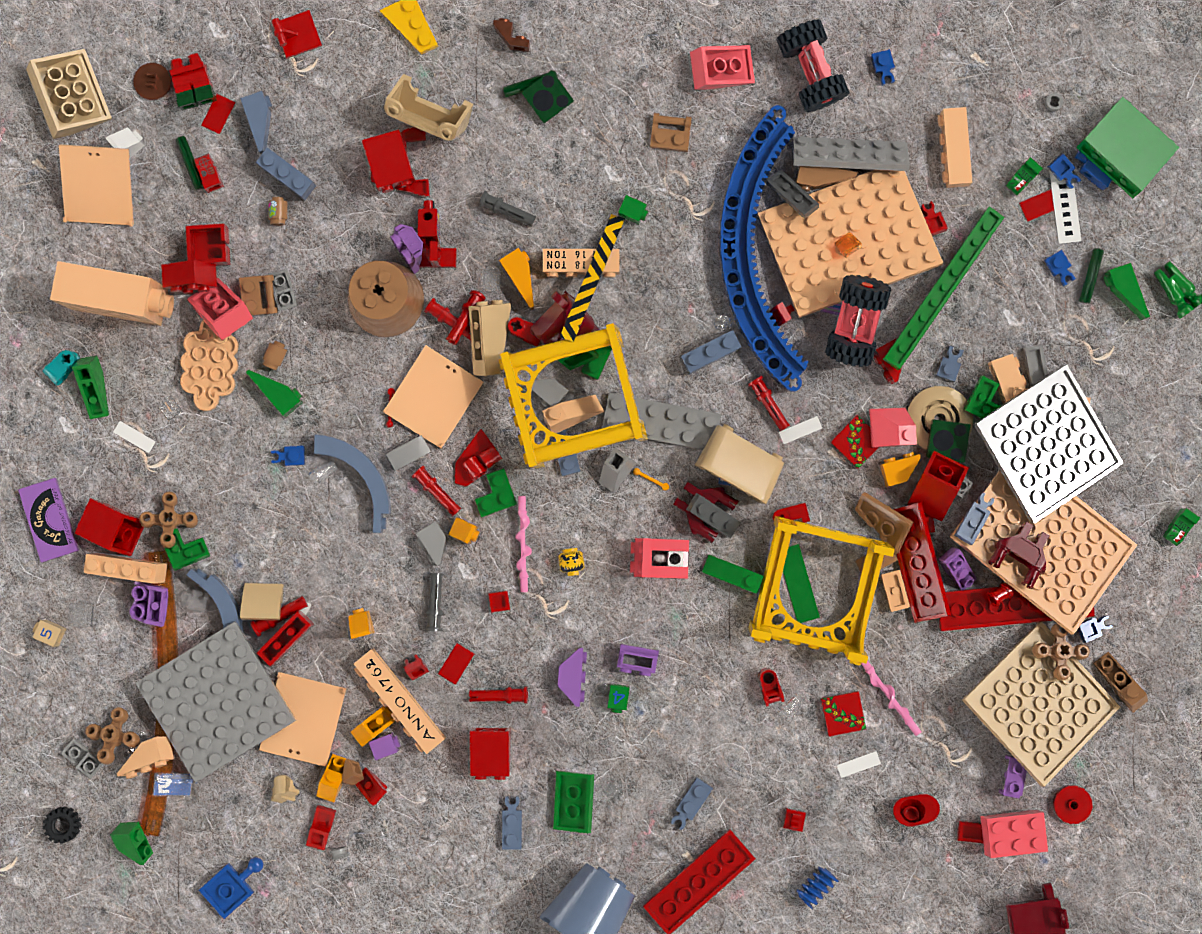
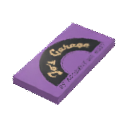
(48, 520)

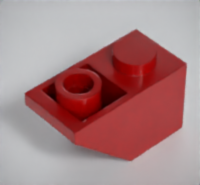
(890, 373)

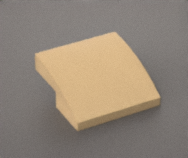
(261, 601)

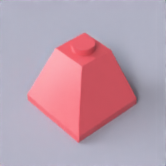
(892, 427)

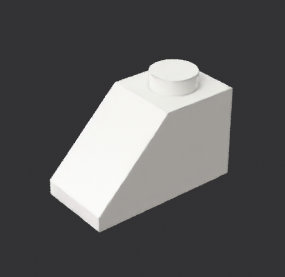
(127, 140)

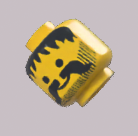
(571, 561)

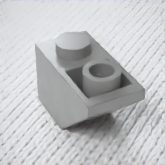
(549, 391)
(616, 470)
(434, 541)

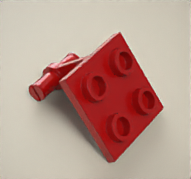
(296, 34)

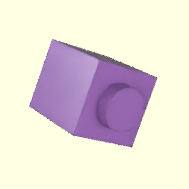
(384, 746)

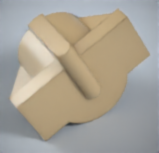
(283, 789)

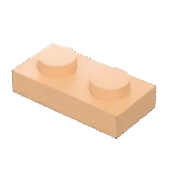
(895, 590)

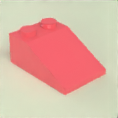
(721, 66)
(221, 309)

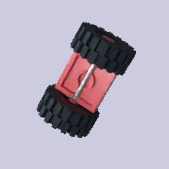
(805, 43)
(858, 320)

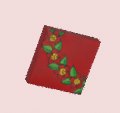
(855, 442)
(843, 713)

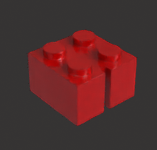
(208, 243)
(189, 276)

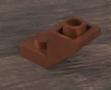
(505, 31)

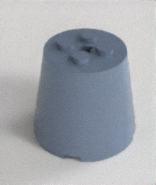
(589, 904)

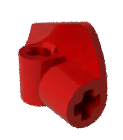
(475, 459)

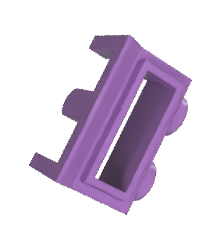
(637, 651)
(1015, 778)

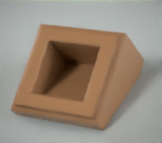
(352, 772)

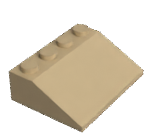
(68, 92)

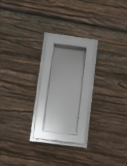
(1035, 363)

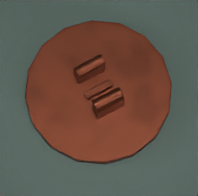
(152, 81)

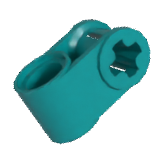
(59, 368)

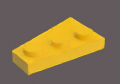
(411, 23)

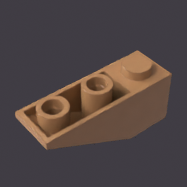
(1121, 682)

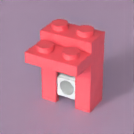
(642, 562)

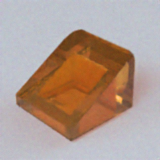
(848, 244)

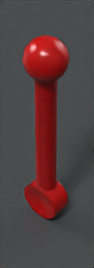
(391, 392)

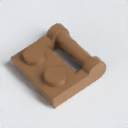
(668, 138)
(251, 294)

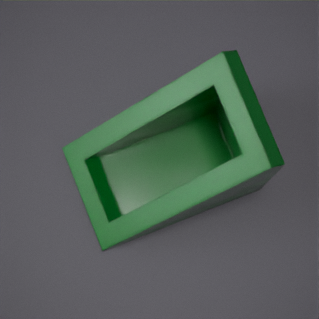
(577, 360)

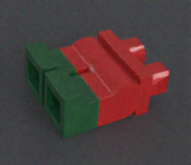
(191, 76)

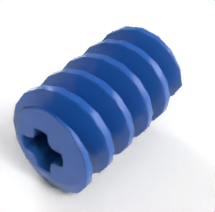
(817, 886)

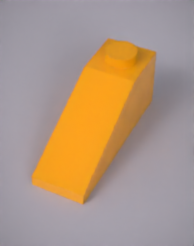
(518, 270)

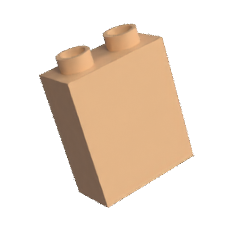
(111, 293)

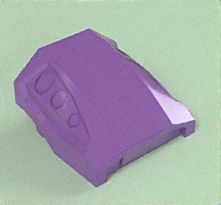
(408, 245)
(149, 603)

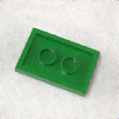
(573, 802)

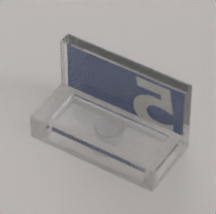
(173, 785)

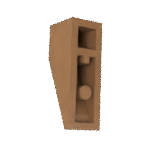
(819, 177)

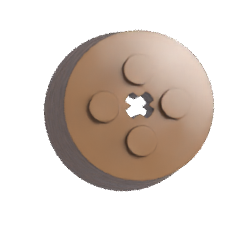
(393, 310)

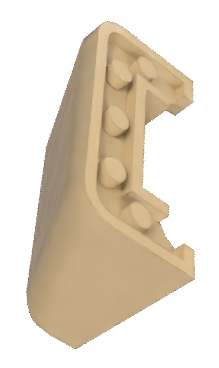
(409, 108)
(741, 463)

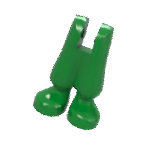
(1177, 288)

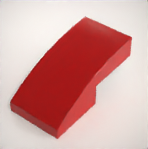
(321, 827)

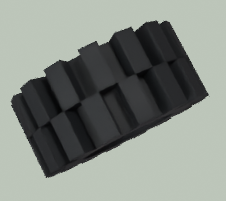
(50, 827)

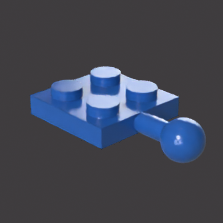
(229, 889)

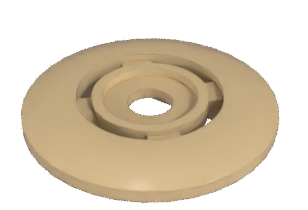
(937, 401)

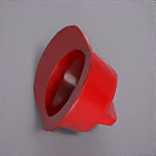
(916, 810)

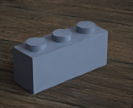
(286, 174)
(710, 352)

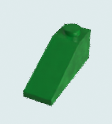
(1125, 286)
(92, 386)
(280, 395)
(732, 574)

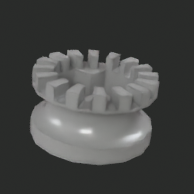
(1047, 102)
(339, 852)

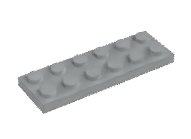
(850, 153)
(665, 421)

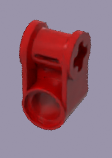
(524, 333)
(770, 688)

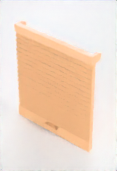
(96, 185)
(433, 396)
(316, 715)

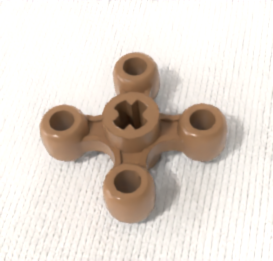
(168, 512)
(1060, 652)
(112, 735)

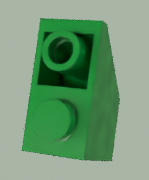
(132, 842)

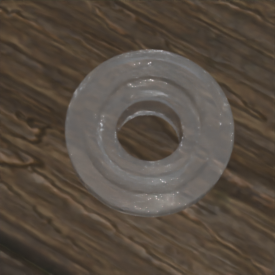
(722, 322)

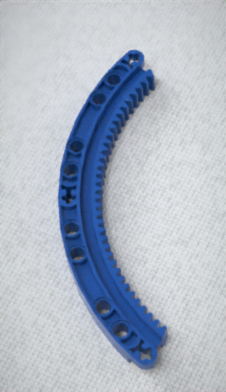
(746, 188)

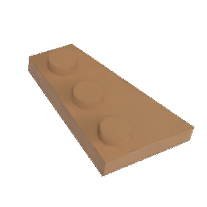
(886, 521)

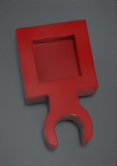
(934, 220)

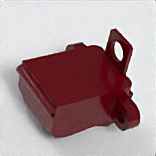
(551, 323)
(1038, 915)

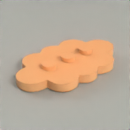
(208, 366)

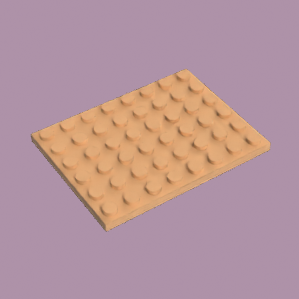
(877, 211)
(1079, 554)

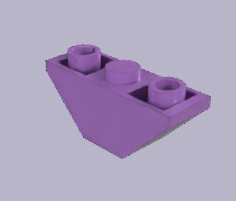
(957, 568)
(571, 676)

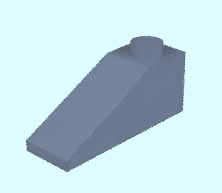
(258, 115)

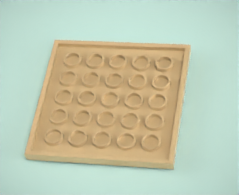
(1034, 713)

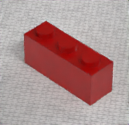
(285, 638)

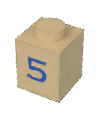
(48, 632)

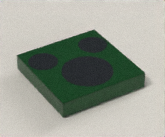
(547, 96)
(948, 439)

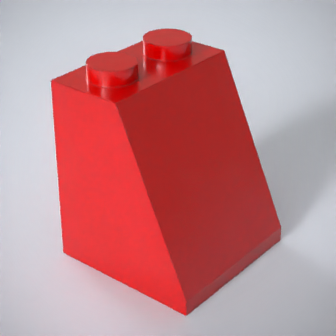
(389, 161)
(938, 485)
(109, 527)
(490, 753)

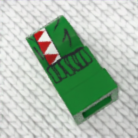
(1024, 176)
(1180, 526)

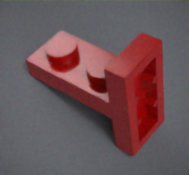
(438, 257)

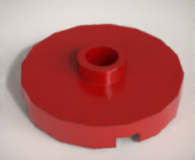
(1063, 800)

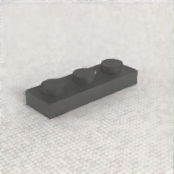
(792, 194)
(713, 515)

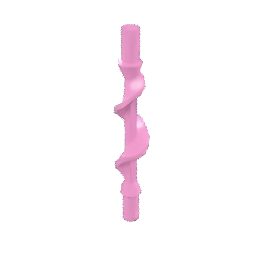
(525, 550)
(890, 693)

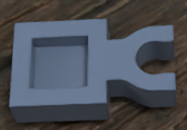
(949, 366)

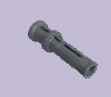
(498, 205)
(434, 616)

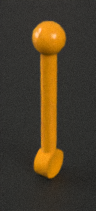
(665, 486)

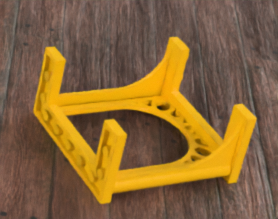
(513, 363)
(853, 644)

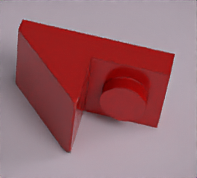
(371, 787)

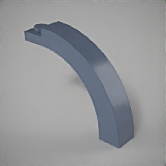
(366, 468)
(220, 594)

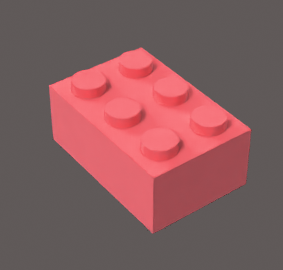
(1014, 833)

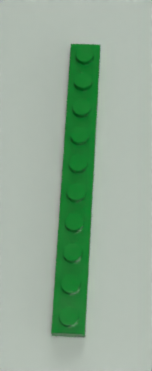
(943, 288)

